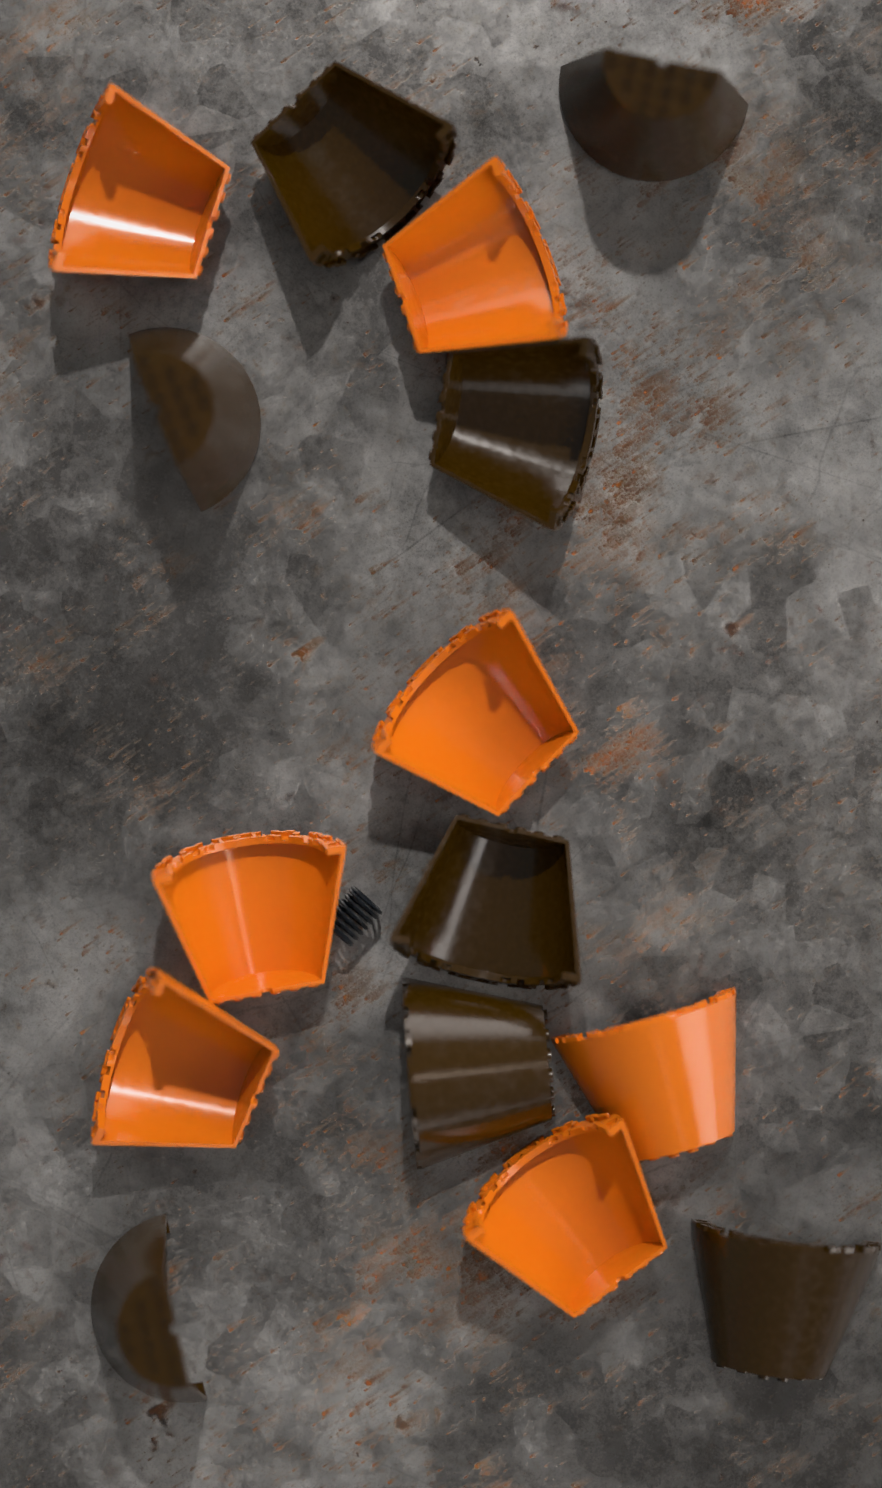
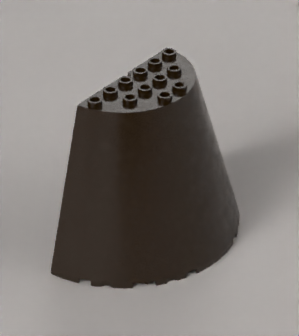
(648, 116)
(352, 163)
(204, 408)
(521, 423)
(495, 908)
(473, 1068)
(777, 1301)
(136, 1315)

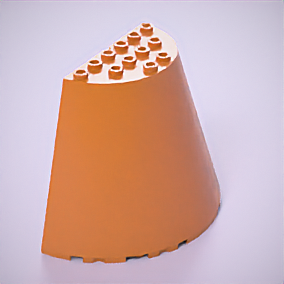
(136, 196)
(477, 269)
(478, 716)
(254, 910)
(178, 1071)
(663, 1075)
(570, 1213)

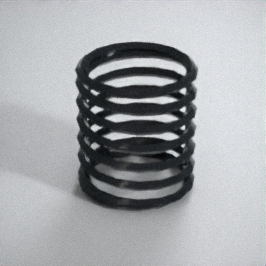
(355, 892)

